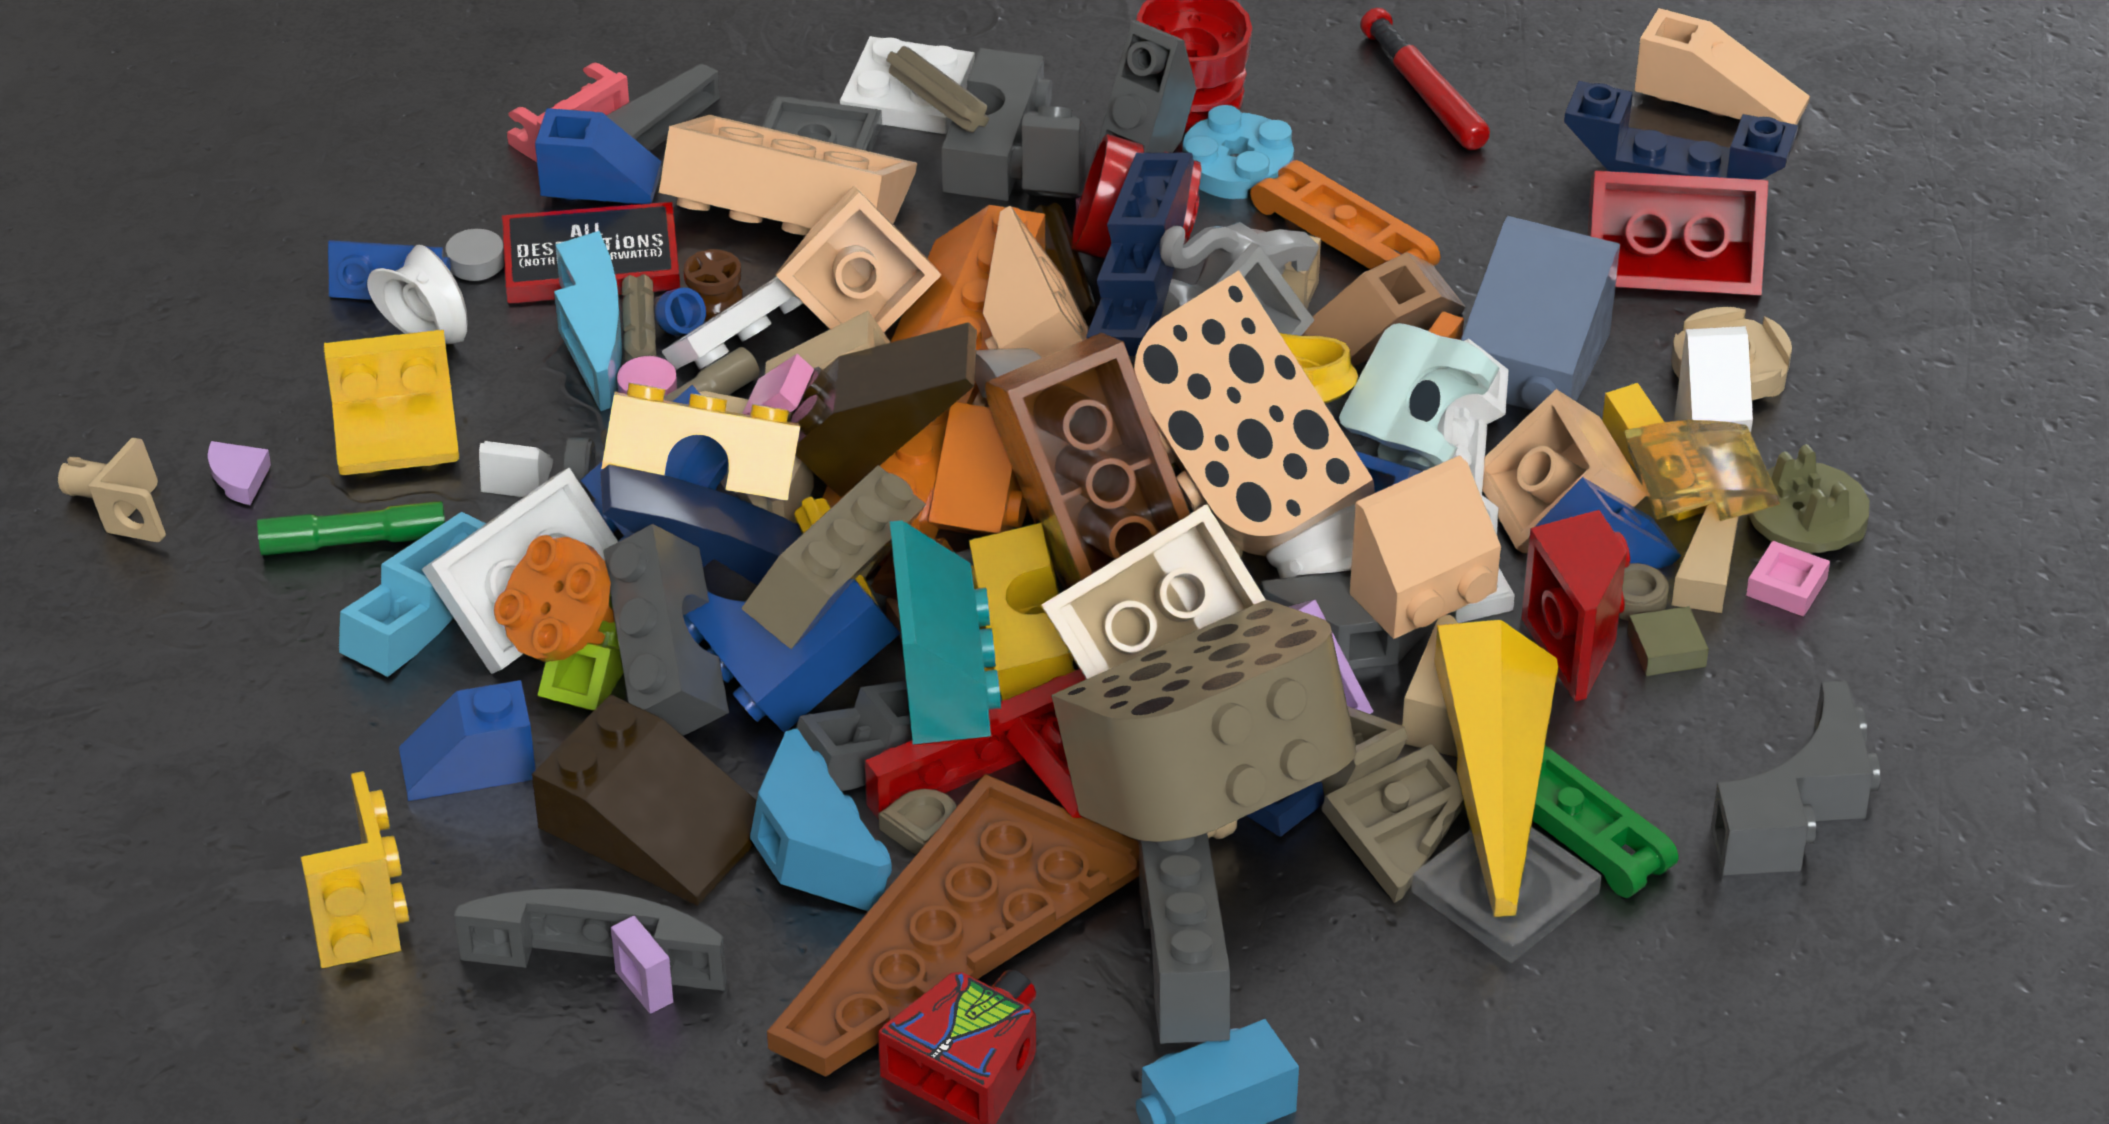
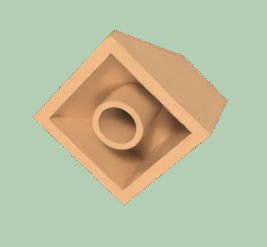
(857, 265)
(1547, 458)
(1423, 549)

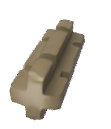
(638, 317)

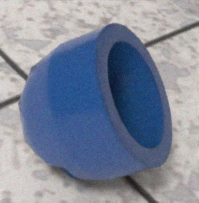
(684, 307)

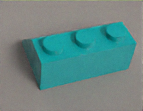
(943, 640)

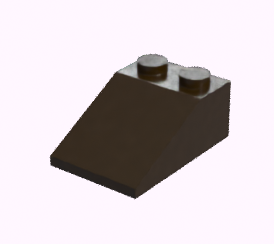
(880, 400)
(644, 801)

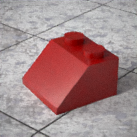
(1575, 595)

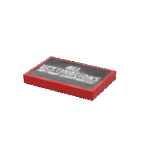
(636, 236)

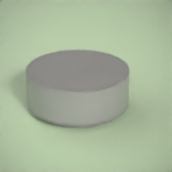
(475, 254)

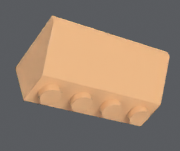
(774, 173)

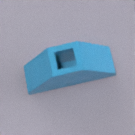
(815, 832)

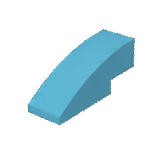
(590, 313)
(405, 610)

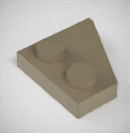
(1397, 816)

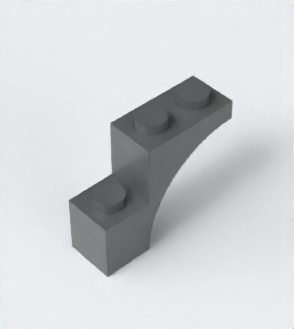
(1770, 817)

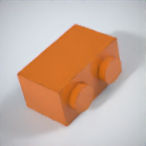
(975, 478)

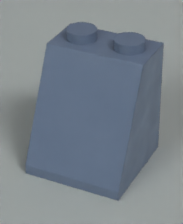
(1545, 308)

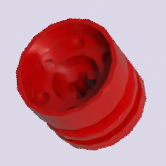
(1216, 43)
(1102, 191)

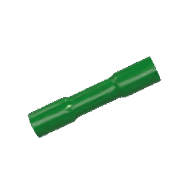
(311, 531)

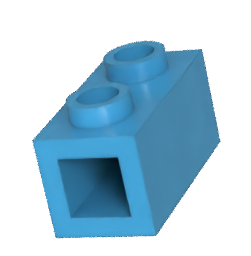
(1222, 1081)

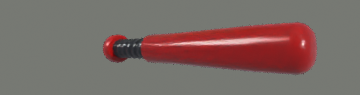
(1439, 95)

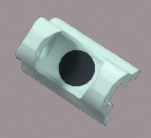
(1409, 388)

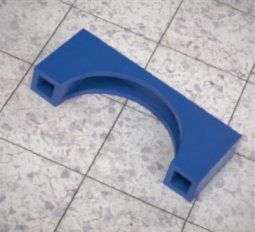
(771, 675)

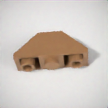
(1393, 293)

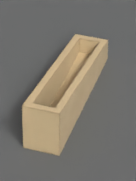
(1706, 564)

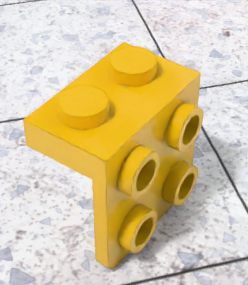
(351, 889)

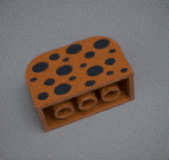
(1086, 454)

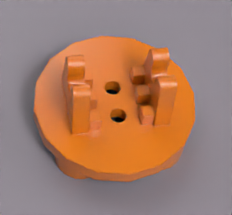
(556, 599)

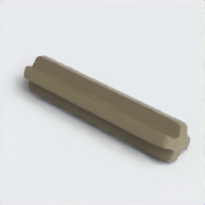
(937, 89)

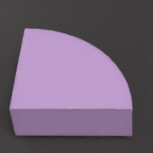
(238, 469)

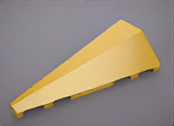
(1499, 712)

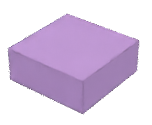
(642, 964)

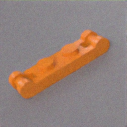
(1340, 217)

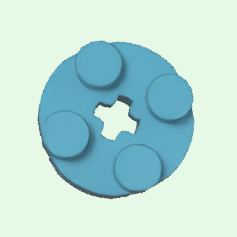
(1260, 142)

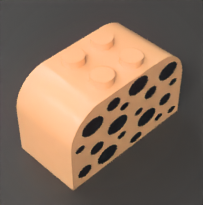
(1245, 420)

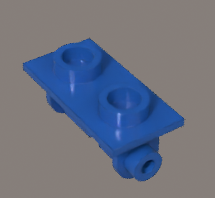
(353, 261)

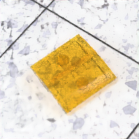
(1700, 465)

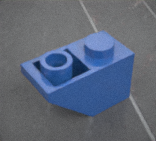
(593, 159)

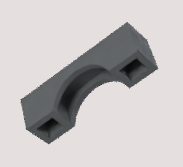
(1186, 940)

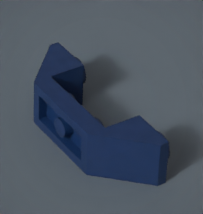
(1602, 118)

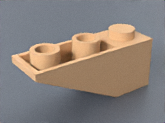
(1709, 70)

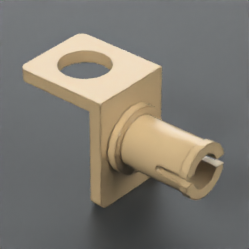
(118, 490)

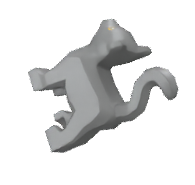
(1221, 248)

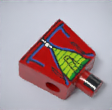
(963, 1044)

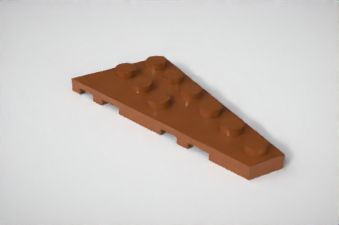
(967, 902)

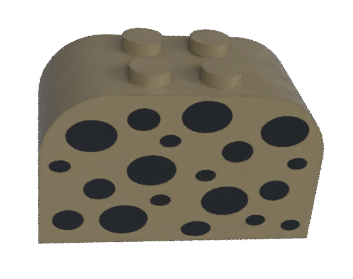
(1208, 725)

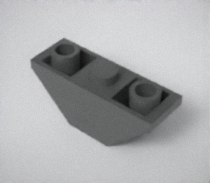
(1150, 91)
(1055, 153)
(1357, 633)

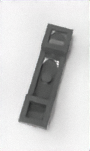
(510, 924)

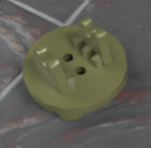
(1817, 508)

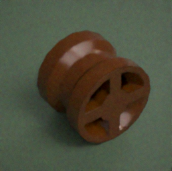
(715, 278)

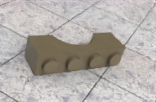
(831, 555)

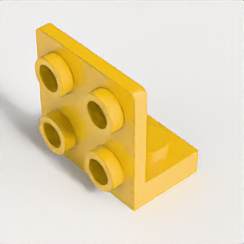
(391, 402)

